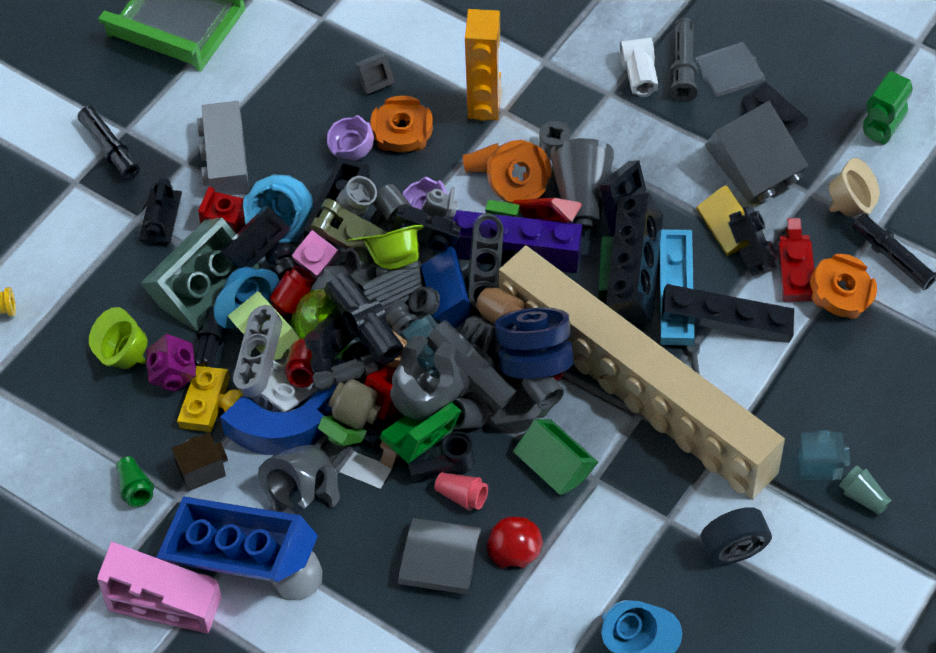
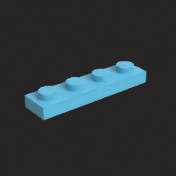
(676, 270)

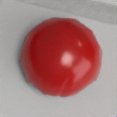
(514, 542)

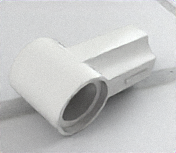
(639, 61)

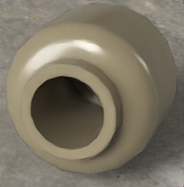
(354, 404)

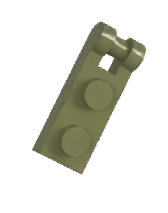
(351, 226)

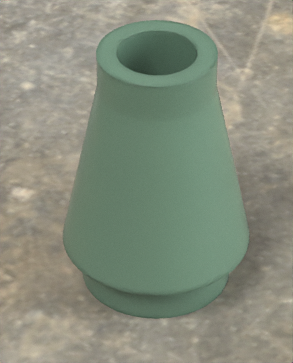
(864, 489)

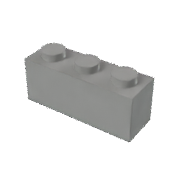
(223, 148)

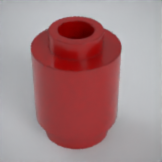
(291, 289)
(298, 365)

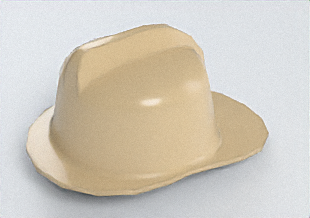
(854, 189)

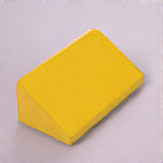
(716, 212)

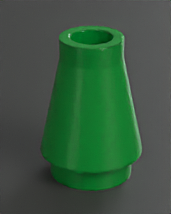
(134, 484)

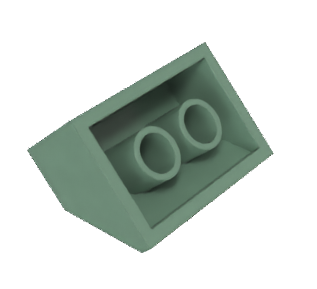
(193, 274)

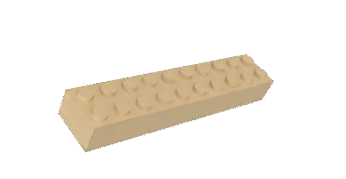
(651, 378)

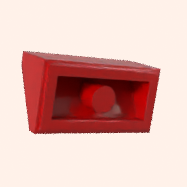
(549, 209)

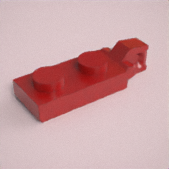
(795, 263)

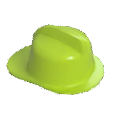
(393, 248)
(118, 339)

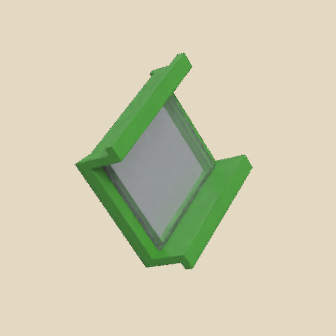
(176, 27)

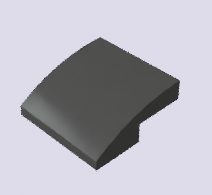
(439, 556)

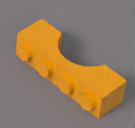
(482, 64)

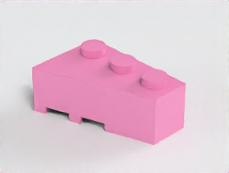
(157, 590)

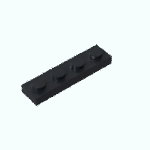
(728, 313)

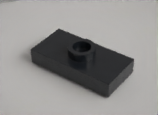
(255, 238)

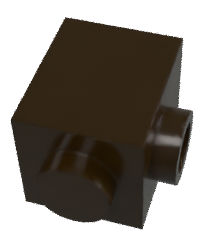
(199, 461)

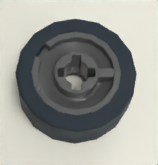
(736, 536)

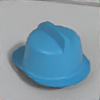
(239, 288)
(640, 628)

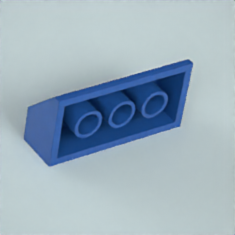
(237, 540)

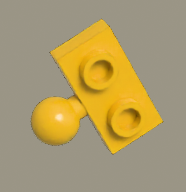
(205, 399)

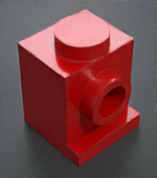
(222, 205)

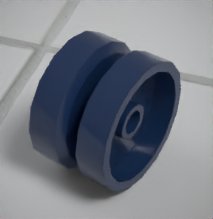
(534, 342)

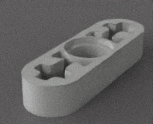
(260, 364)

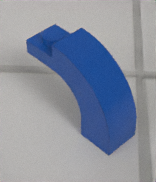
(276, 431)

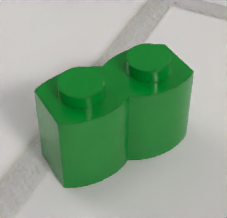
(887, 107)

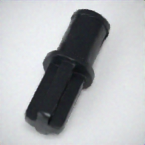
(209, 340)

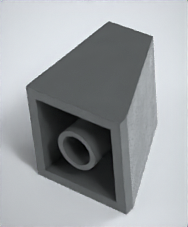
(757, 153)

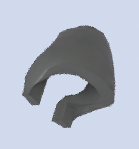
(416, 391)
(299, 466)

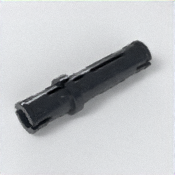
(114, 150)
(884, 242)

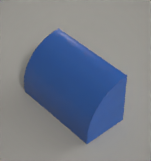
(445, 276)

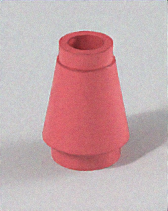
(463, 490)

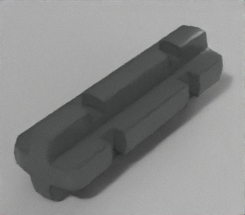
(344, 372)

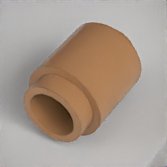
(495, 302)

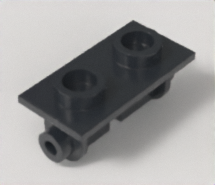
(160, 213)
(750, 228)
(437, 235)

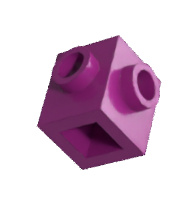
(170, 363)

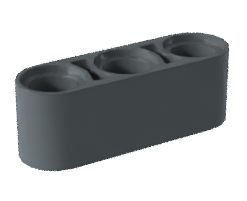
(484, 245)

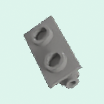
(440, 204)

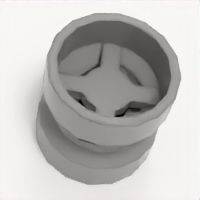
(357, 195)

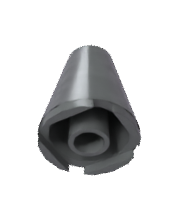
(578, 172)

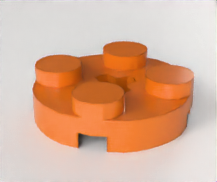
(402, 139)
(502, 164)
(832, 297)

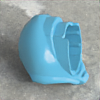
(286, 198)

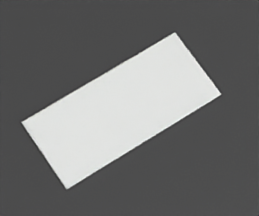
(366, 470)

